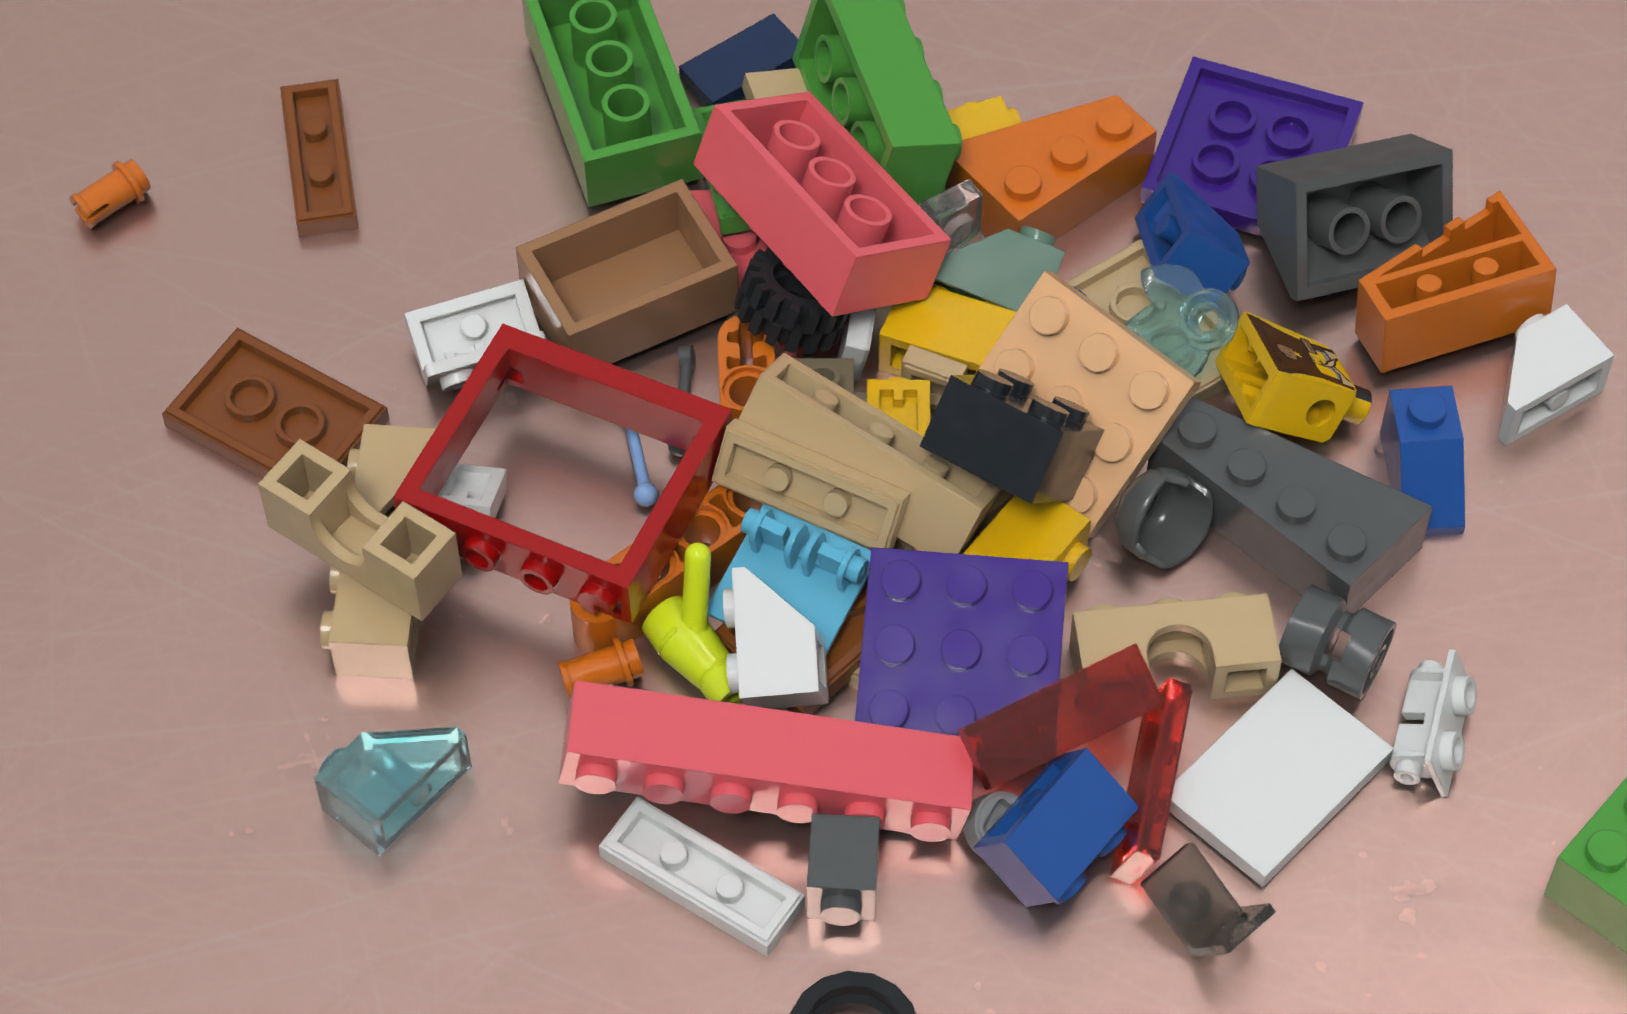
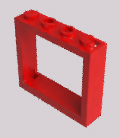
(602, 392)

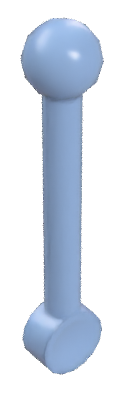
(645, 493)

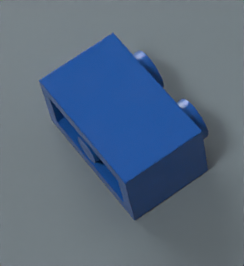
(1057, 829)

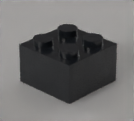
(1012, 435)

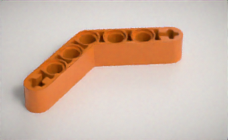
(718, 515)

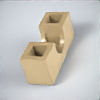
(396, 556)
(1223, 636)

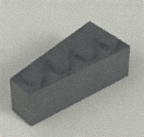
(1295, 507)

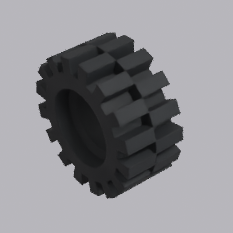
(784, 308)

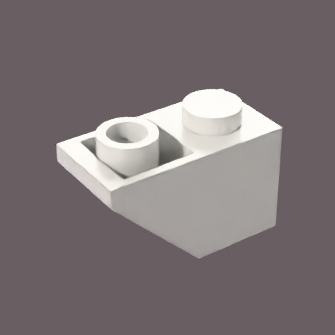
(777, 648)

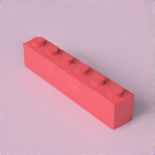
(764, 760)

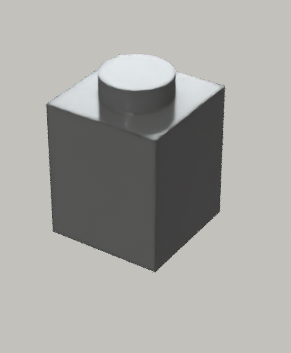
(843, 868)

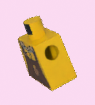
(1289, 381)

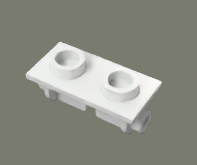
(1436, 747)

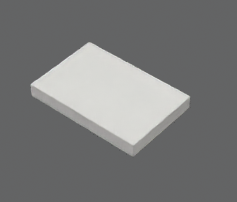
(1277, 777)

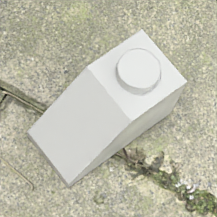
(1550, 371)

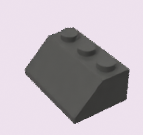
(1352, 210)

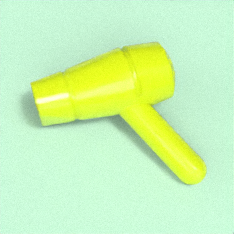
(683, 634)

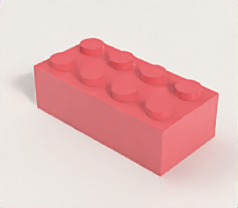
(821, 203)

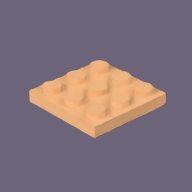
(1099, 363)

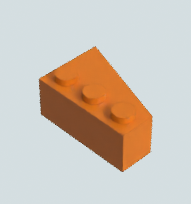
(1056, 166)
(1456, 290)

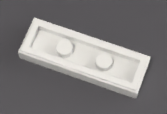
(702, 876)

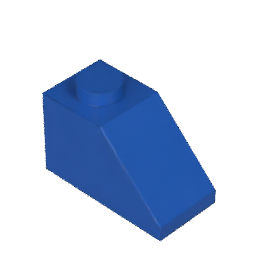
(1188, 233)
(1426, 453)

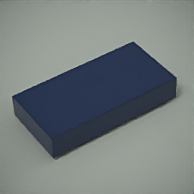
(720, 71)

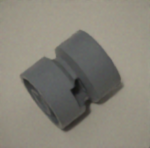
(1315, 631)

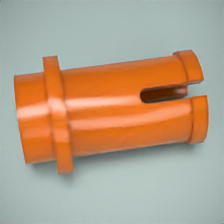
(111, 193)
(604, 666)

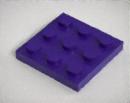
(1238, 120)
(956, 636)

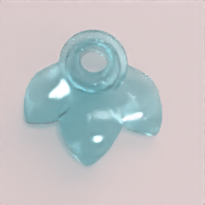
(1176, 313)

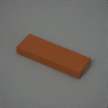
(319, 158)

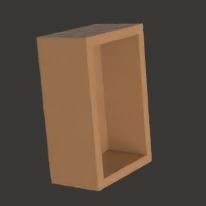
(630, 275)

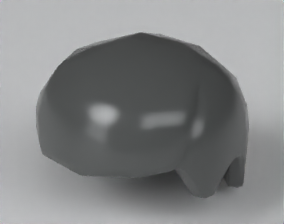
(1164, 516)

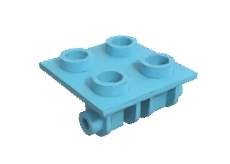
(801, 564)

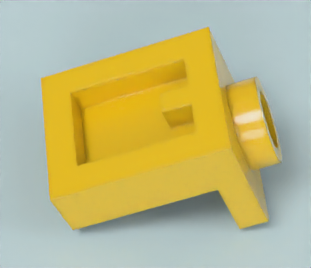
(902, 400)

